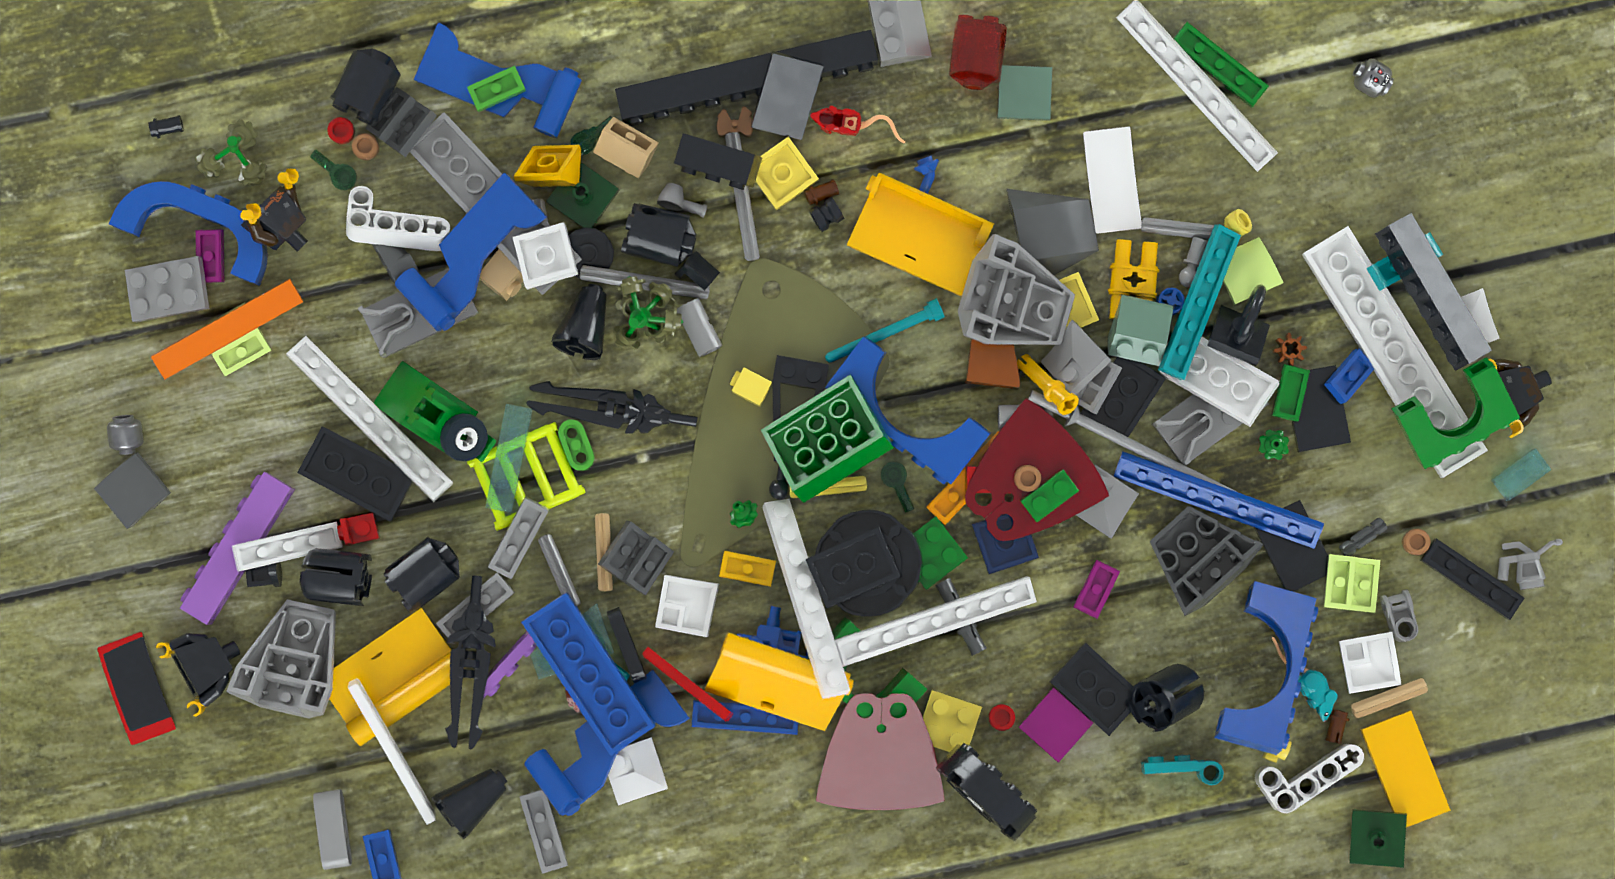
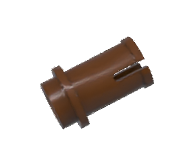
(821, 192)
(1336, 726)

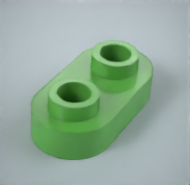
(576, 445)

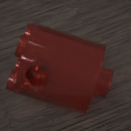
(977, 51)

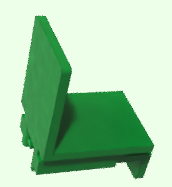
(423, 406)

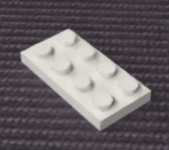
(1227, 383)

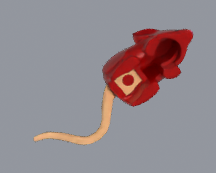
(847, 121)

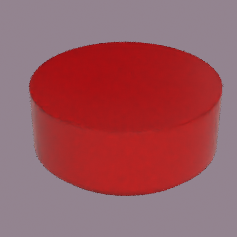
(341, 130)
(1001, 717)

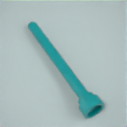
(931, 311)

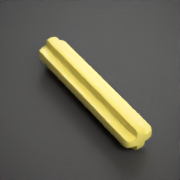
(846, 485)

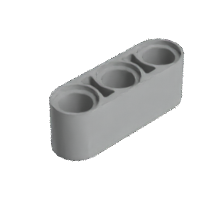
(332, 829)

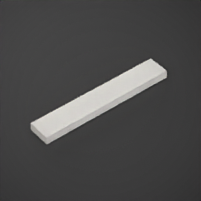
(392, 750)

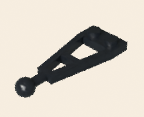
(800, 374)

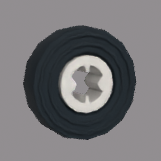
(467, 425)

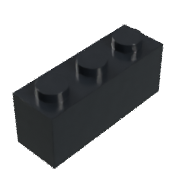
(717, 161)

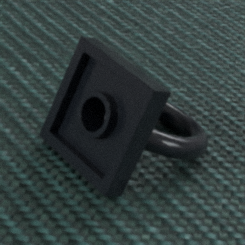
(1241, 333)

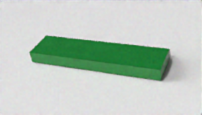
(1220, 65)

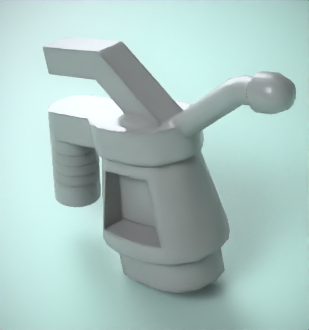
(1529, 569)

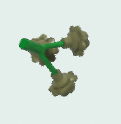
(239, 135)

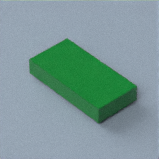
(1290, 393)

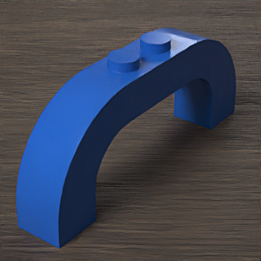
(143, 201)

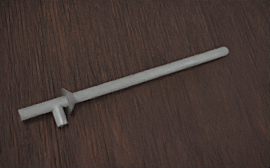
(1076, 417)

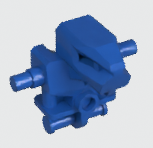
(776, 637)

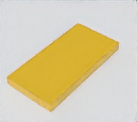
(1405, 768)

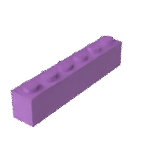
(253, 522)

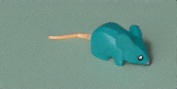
(1315, 688)

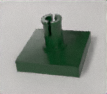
(586, 199)
(1378, 838)

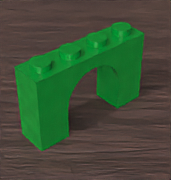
(1491, 412)
(901, 683)

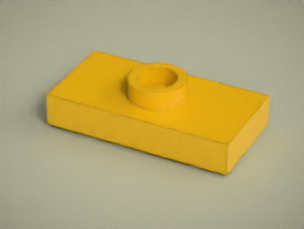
(747, 568)

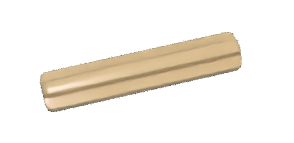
(603, 541)
(1389, 698)

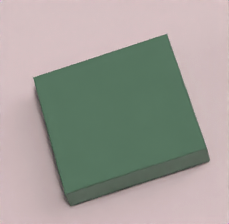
(1025, 93)

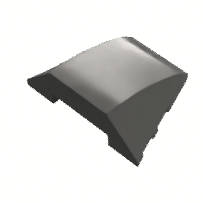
(1053, 228)
(1201, 557)

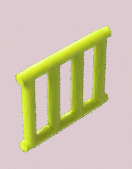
(550, 500)

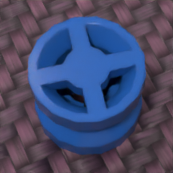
(1172, 297)

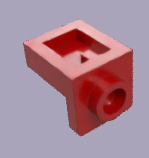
(358, 529)

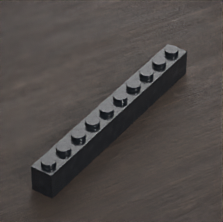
(738, 78)

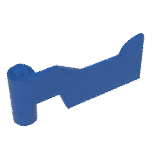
(453, 71)
(465, 251)
(588, 774)

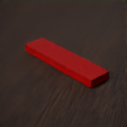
(687, 684)

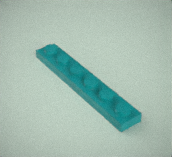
(1199, 302)

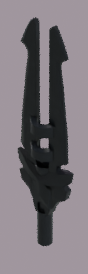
(639, 414)
(471, 631)

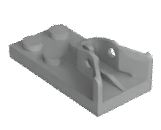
(398, 323)
(1194, 428)

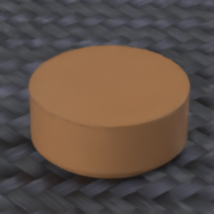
(365, 146)
(1027, 478)
(1416, 541)

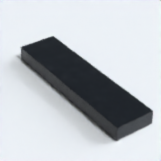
(1472, 579)

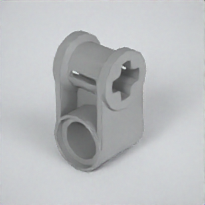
(1399, 614)

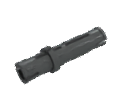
(969, 631)

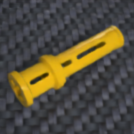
(1053, 390)

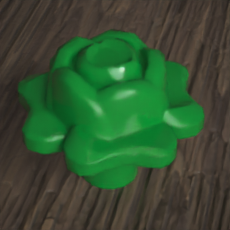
(1273, 444)
(743, 513)

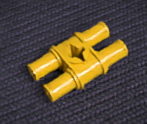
(1122, 270)

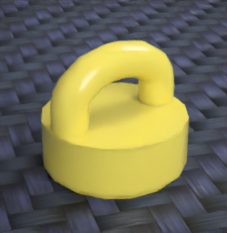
(1238, 222)

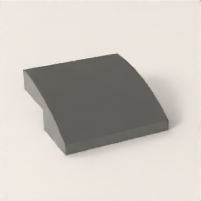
(401, 122)
(132, 490)
(636, 557)

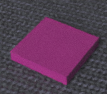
(1055, 724)

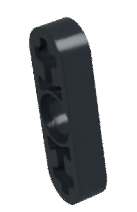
(626, 645)

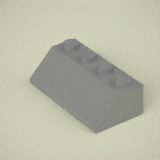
(899, 31)

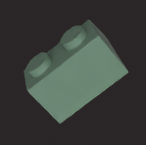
(1140, 330)

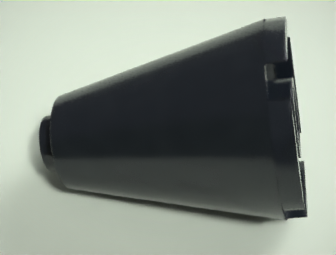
(583, 325)
(470, 800)

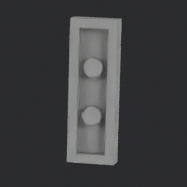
(518, 537)
(493, 594)
(543, 831)

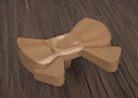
(743, 125)

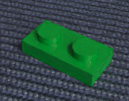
(1049, 495)

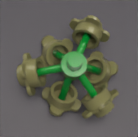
(639, 313)

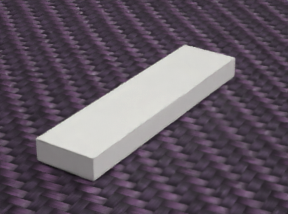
(285, 546)

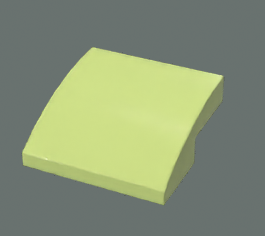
(1248, 268)
(241, 350)
(1352, 583)

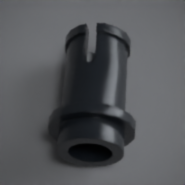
(165, 126)

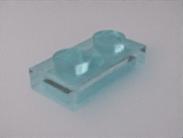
(1521, 474)

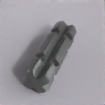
(1363, 537)

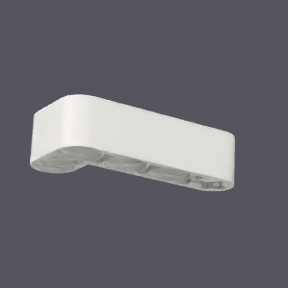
(428, 229)
(1313, 773)

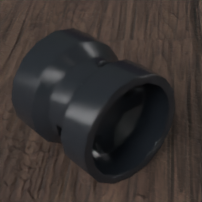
(826, 214)

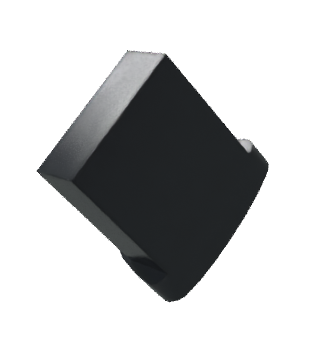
(698, 270)
(265, 575)

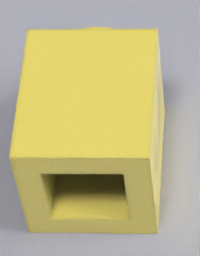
(750, 386)

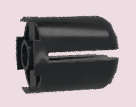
(335, 576)
(1160, 690)

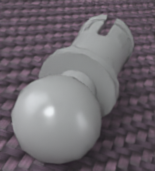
(1193, 259)

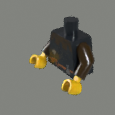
(277, 216)
(1523, 390)

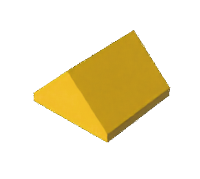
(550, 166)

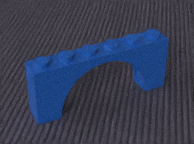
(943, 454)
(1290, 618)

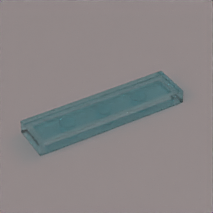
(509, 458)

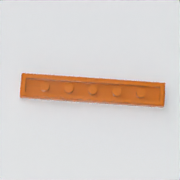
(227, 329)

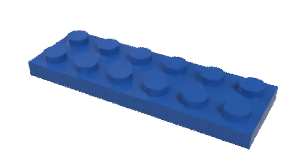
(588, 673)

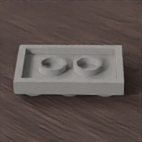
(167, 289)

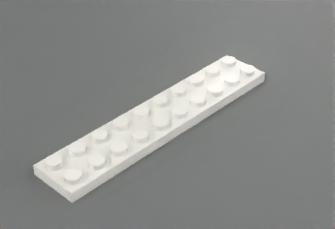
(1386, 337)

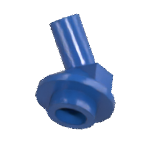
(927, 167)

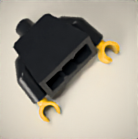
(202, 665)

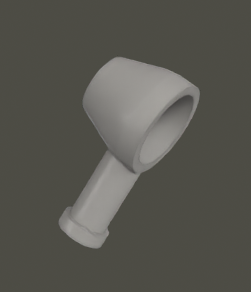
(673, 199)

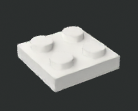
(545, 255)

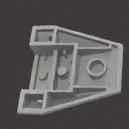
(1013, 298)
(290, 662)

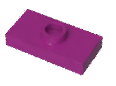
(211, 249)
(1096, 589)

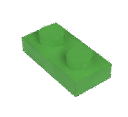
(496, 88)

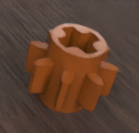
(1282, 349)

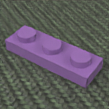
(508, 663)

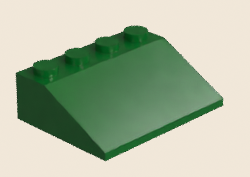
(826, 439)

